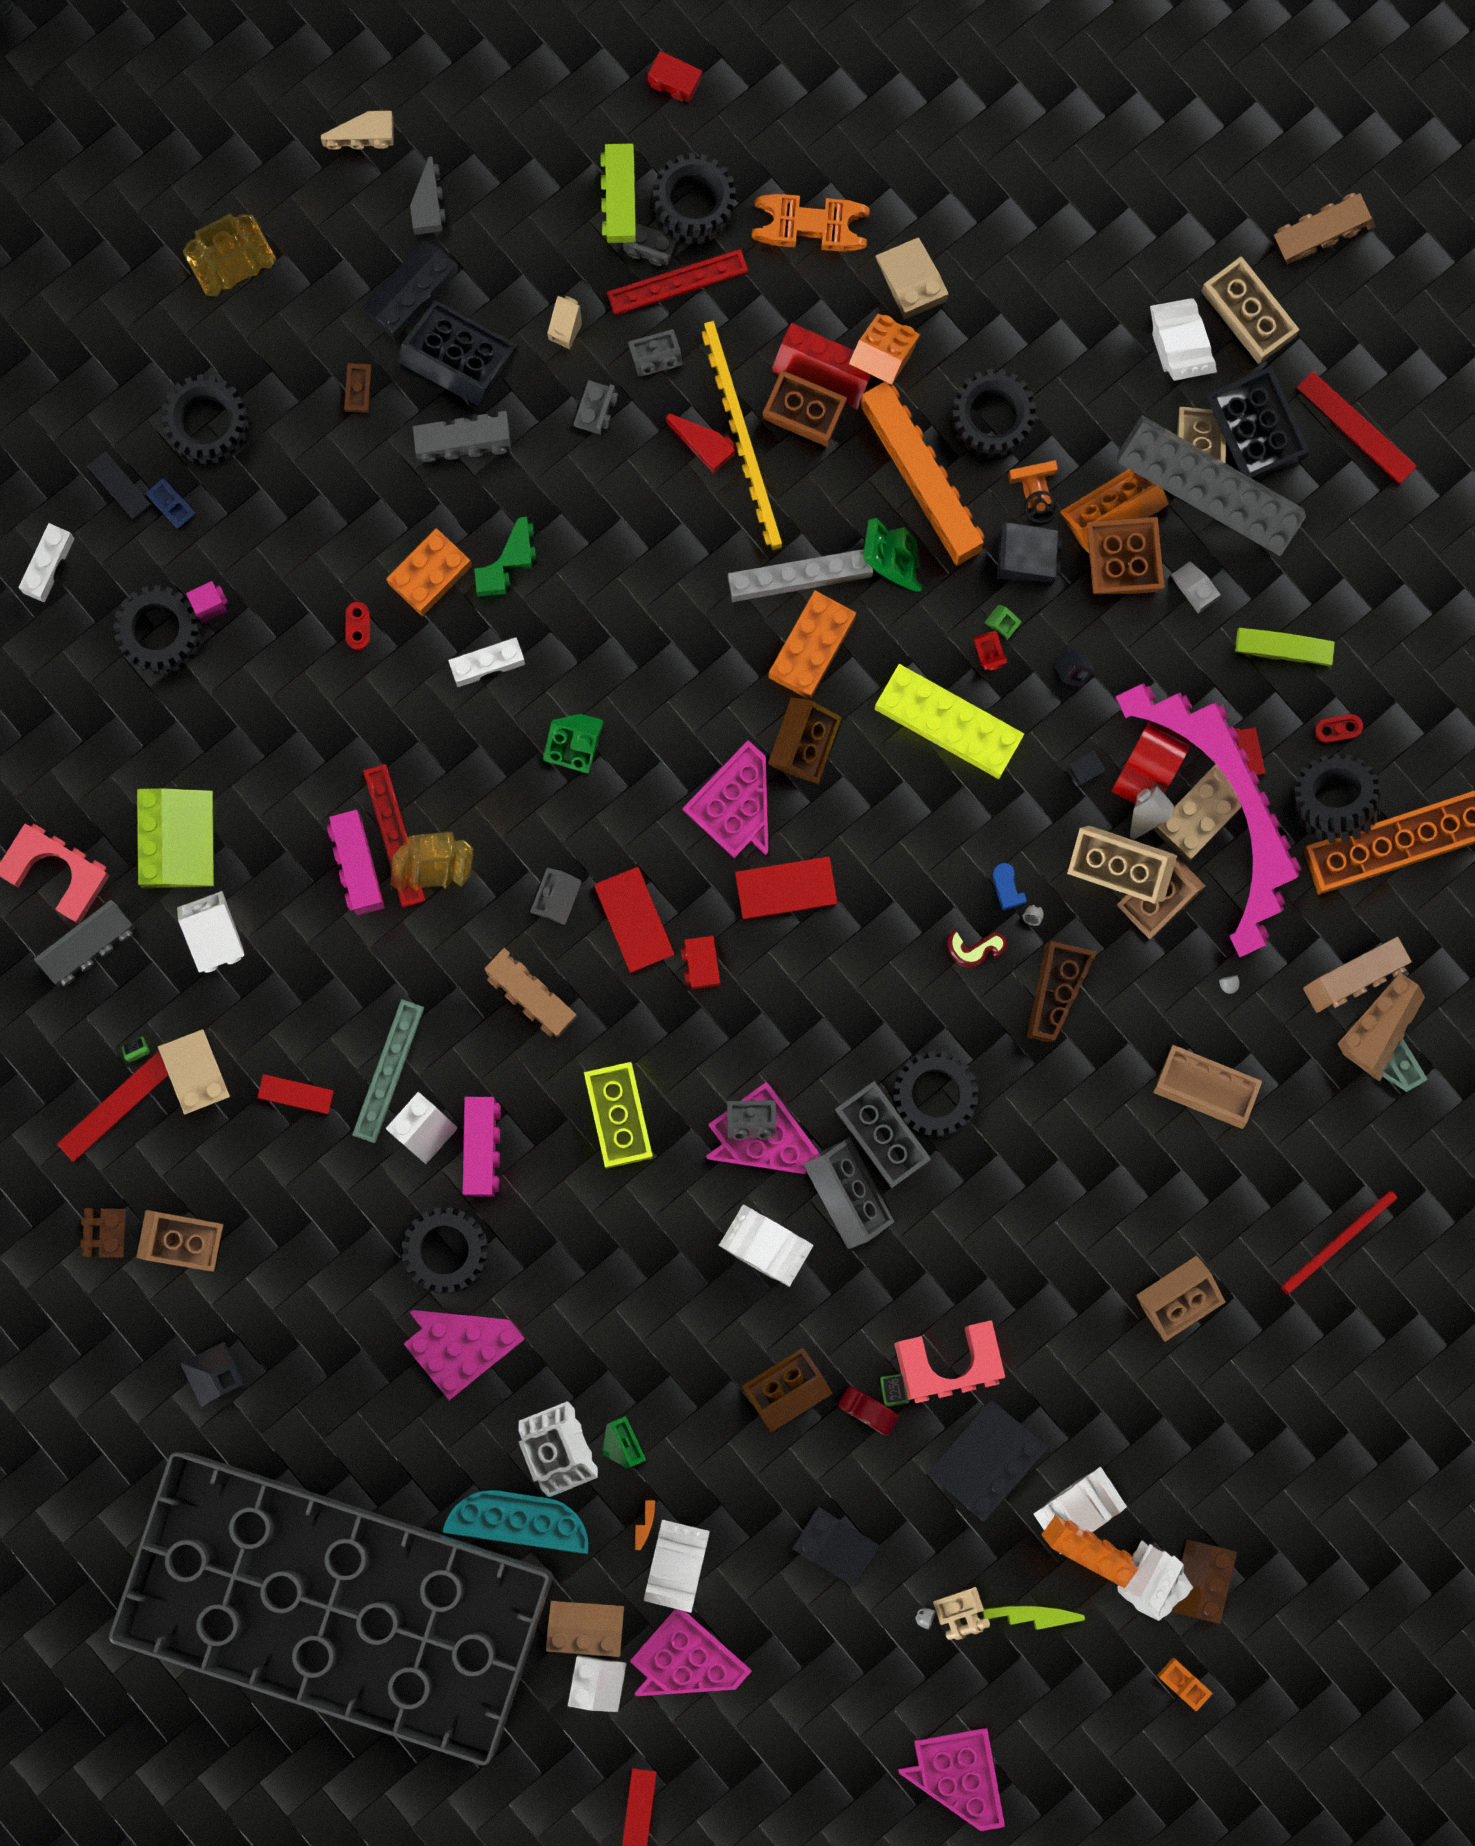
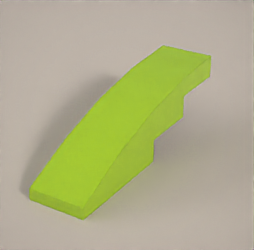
(1284, 646)
(1042, 1616)

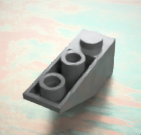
(425, 208)

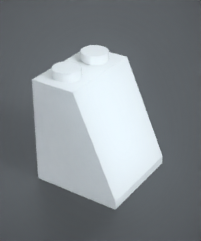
(210, 932)
(422, 1128)
(597, 1684)

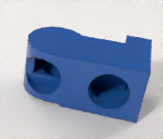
(1005, 887)

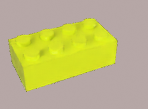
(618, 1115)

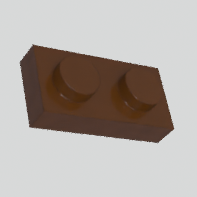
(358, 388)

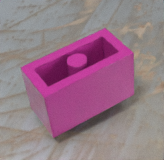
(208, 601)

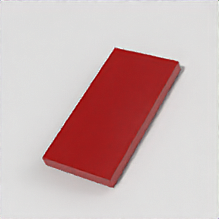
(786, 888)
(634, 920)

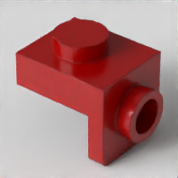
(989, 650)

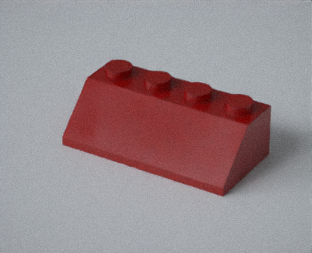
(822, 364)

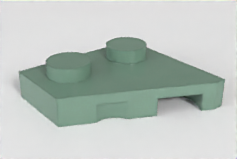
(1404, 1069)

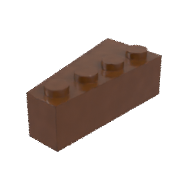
(1057, 986)

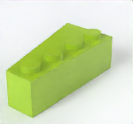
(619, 193)

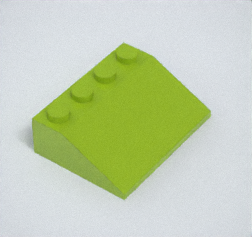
(175, 838)

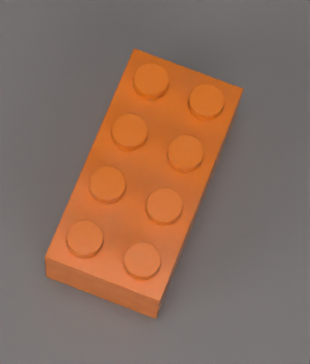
(812, 645)

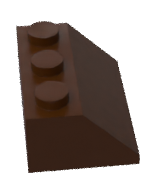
(804, 740)
(787, 1389)
(1210, 1574)

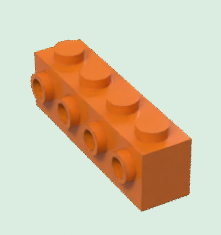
(1090, 1551)

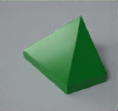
(622, 1444)

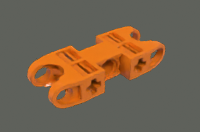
(810, 222)

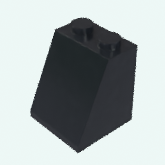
(1028, 553)

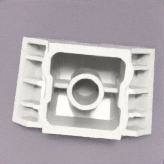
(1181, 339)
(766, 1245)
(556, 1449)
(1086, 1503)
(676, 1566)
(1157, 1583)

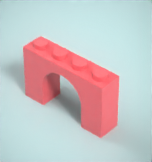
(86, 877)
(984, 1365)

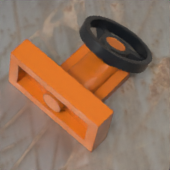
(1036, 488)

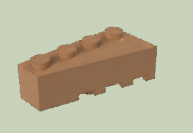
(530, 994)

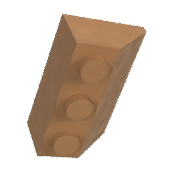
(1181, 1298)
(585, 1628)

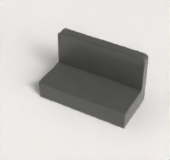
(556, 896)

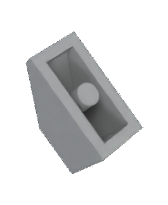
(1196, 586)
(1150, 811)

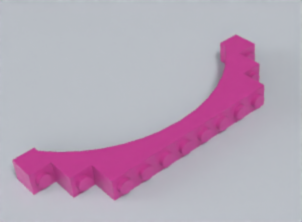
(1270, 851)

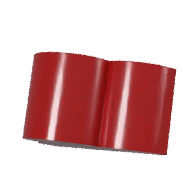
(1152, 761)

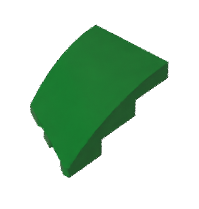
(892, 554)

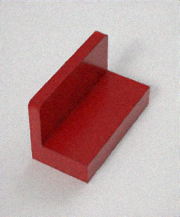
(1249, 742)

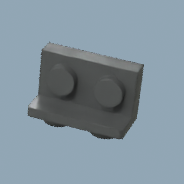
(651, 245)
(655, 353)
(595, 407)
(751, 1119)

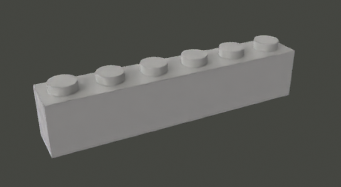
(798, 575)

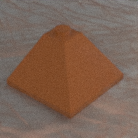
(1125, 556)

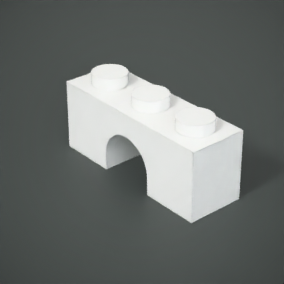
(40, 572)
(494, 658)

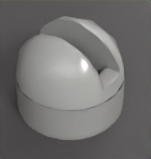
(1033, 920)
(1229, 984)
(925, 1617)

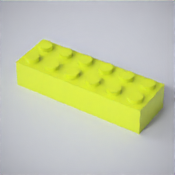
(949, 721)

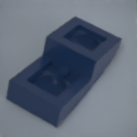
(170, 503)

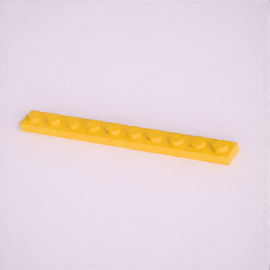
(744, 445)

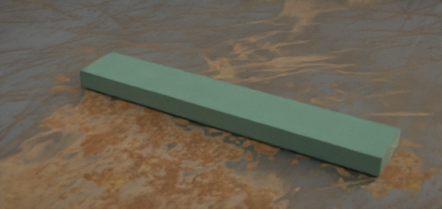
(388, 1071)

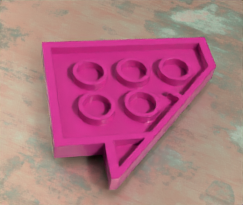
(735, 803)
(782, 1153)
(460, 1347)
(686, 1660)
(960, 1775)

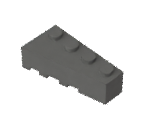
(462, 437)

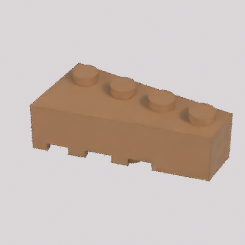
(1324, 228)
(1357, 975)
(1382, 1026)

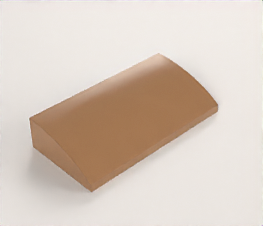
(1207, 1087)

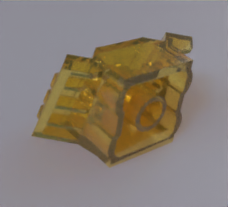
(228, 253)
(431, 862)

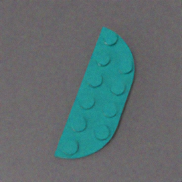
(518, 1520)

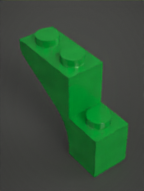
(515, 556)

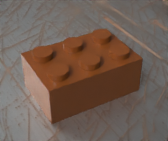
(804, 408)

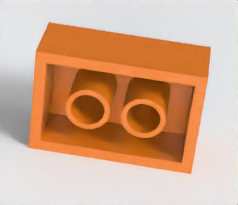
(884, 348)
(429, 572)

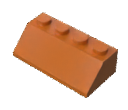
(1118, 499)

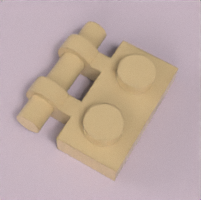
(961, 1605)

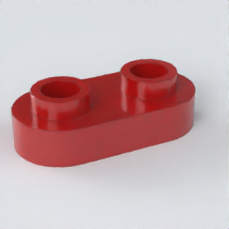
(358, 625)
(1338, 729)

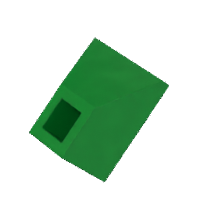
(573, 741)

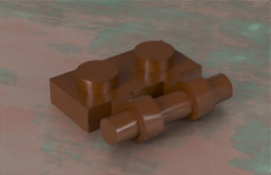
(112, 1233)

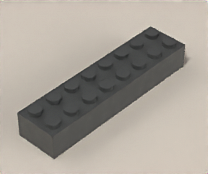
(1211, 485)

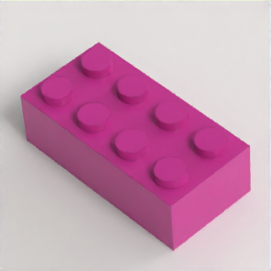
(356, 861)
(479, 1147)

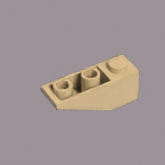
(368, 129)
(565, 322)

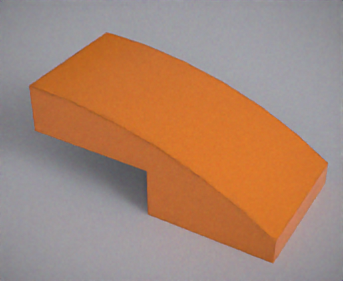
(642, 1531)
(1184, 1684)

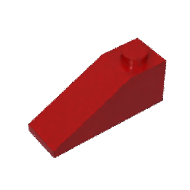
(704, 442)

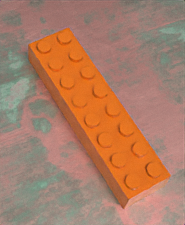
(922, 472)
(1393, 844)

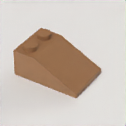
(1153, 917)
(179, 1240)

